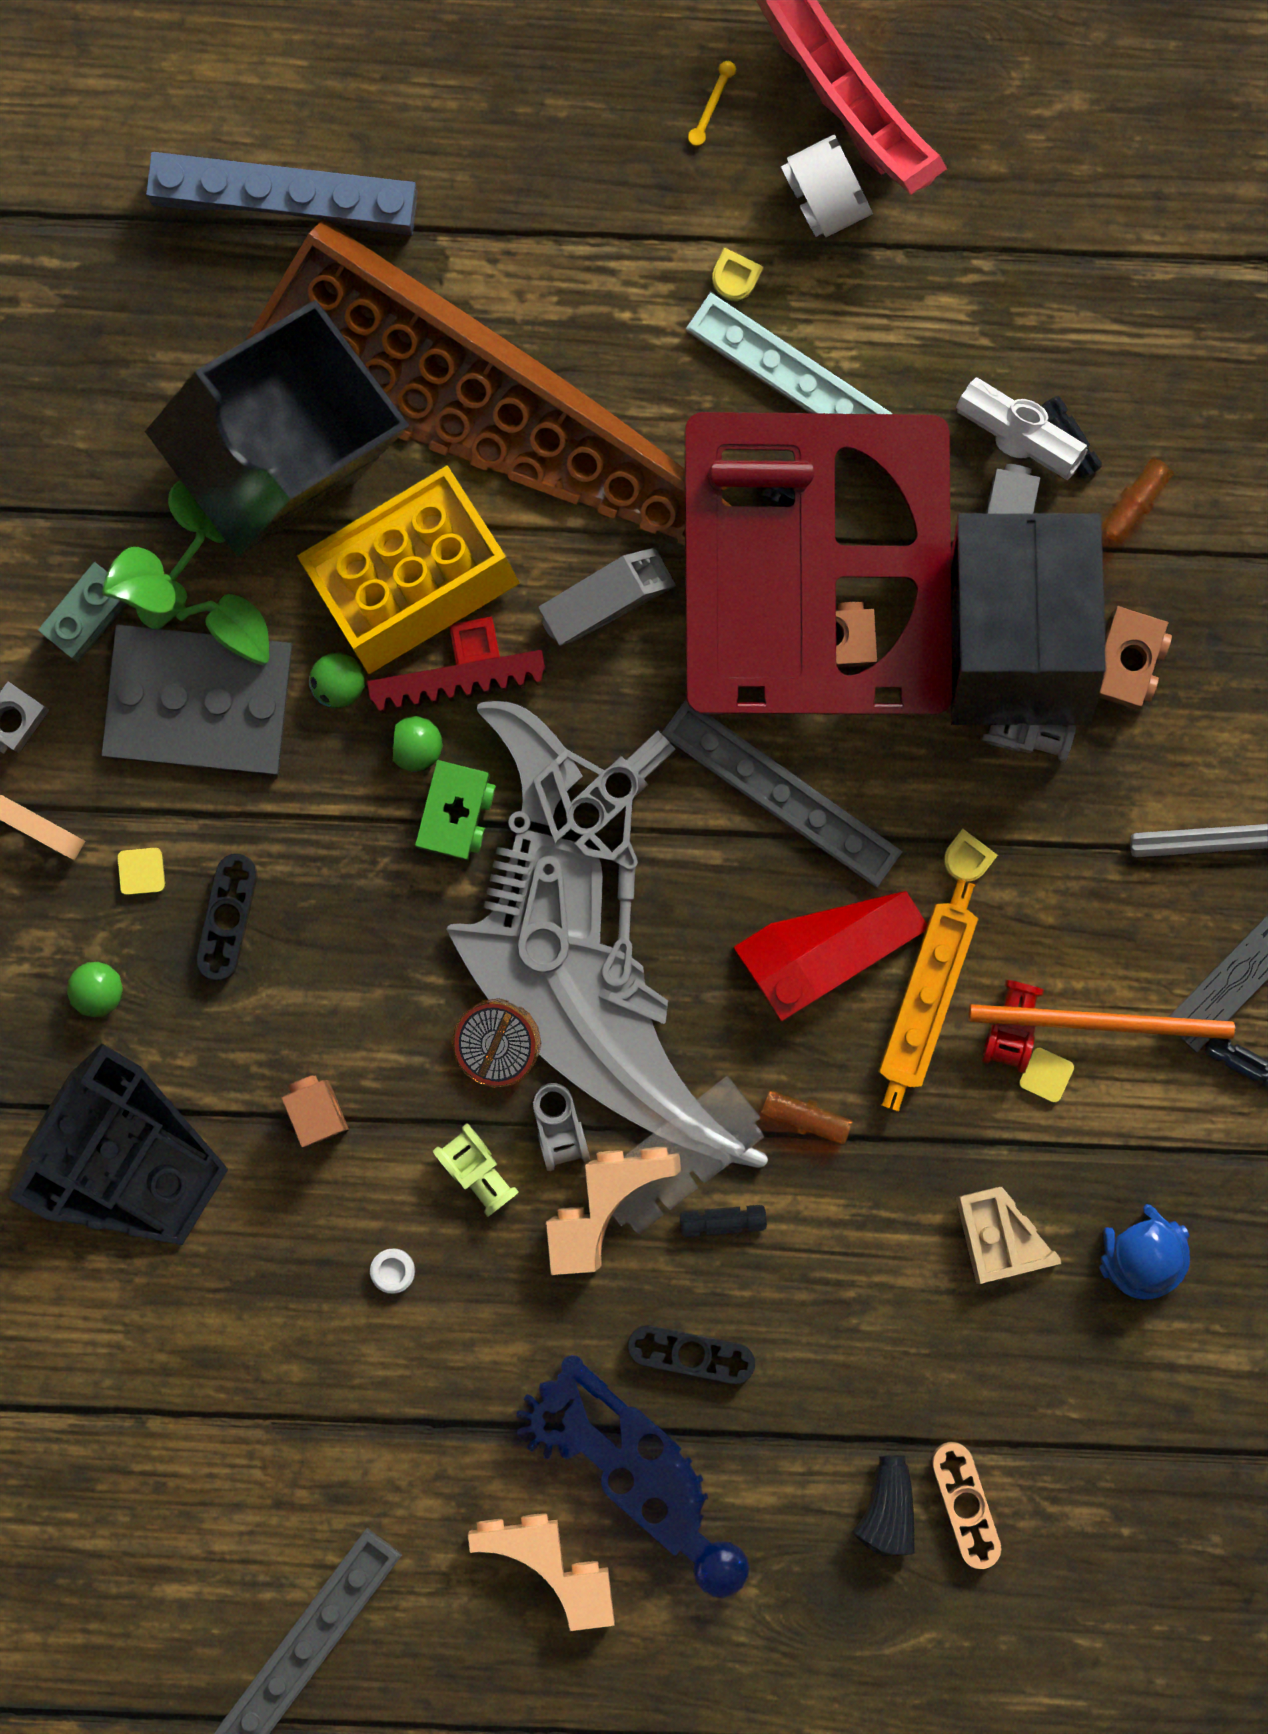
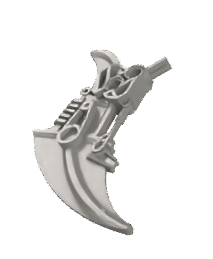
(551, 960)

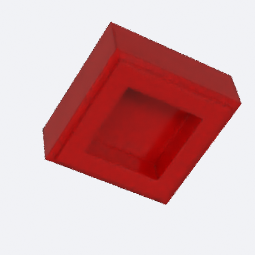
(474, 640)

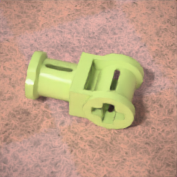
(474, 1167)

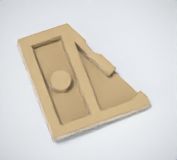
(1000, 1237)

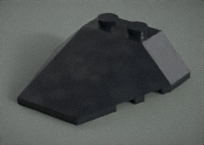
(117, 1156)

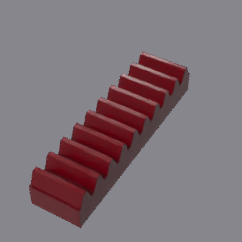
(456, 677)

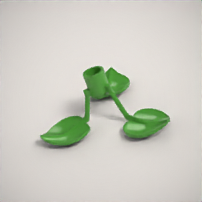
(141, 582)

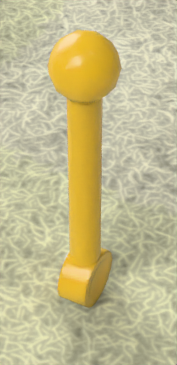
(697, 135)

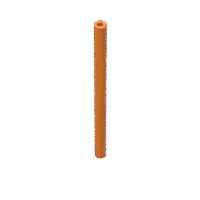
(1101, 1021)

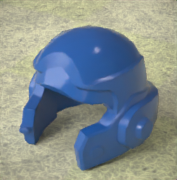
(1146, 1257)

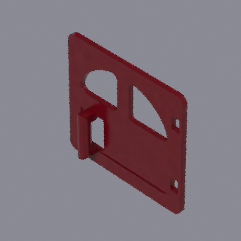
(768, 575)

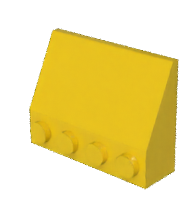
(408, 569)

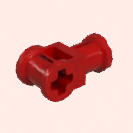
(1013, 1036)

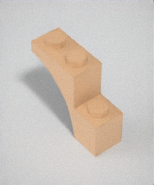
(578, 1237)
(536, 1542)

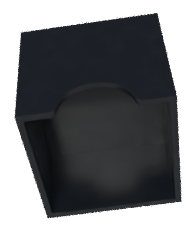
(276, 427)
(1027, 619)

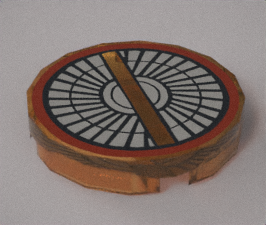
(496, 1043)

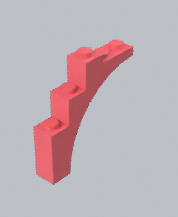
(851, 94)

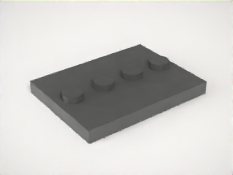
(195, 702)

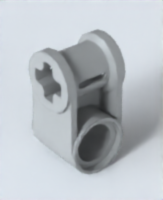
(559, 1130)

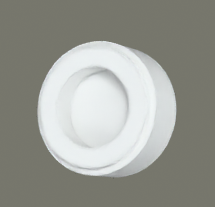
(392, 1270)

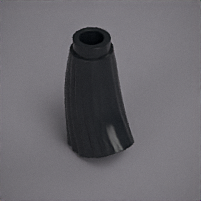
(889, 1518)

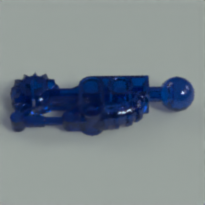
(718, 1566)

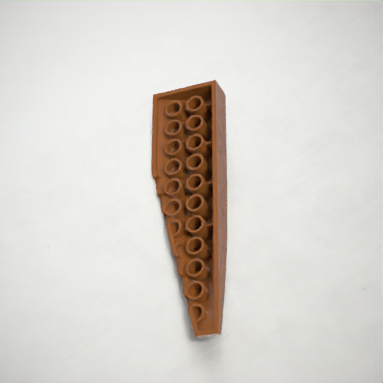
(475, 390)

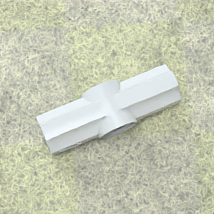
(1021, 428)

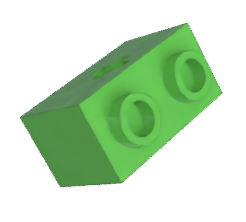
(448, 785)

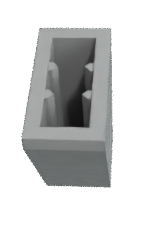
(606, 595)

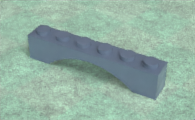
(319, 195)

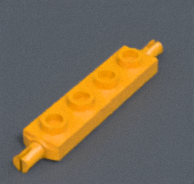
(928, 995)

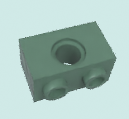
(82, 615)

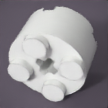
(828, 186)

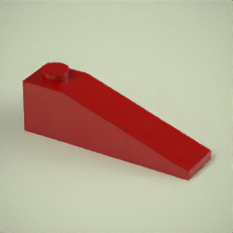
(818, 951)

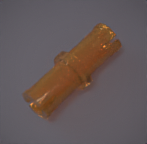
(1137, 500)
(806, 1117)

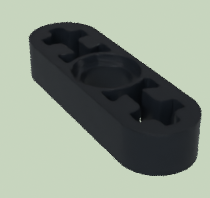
(229, 951)
(726, 1350)

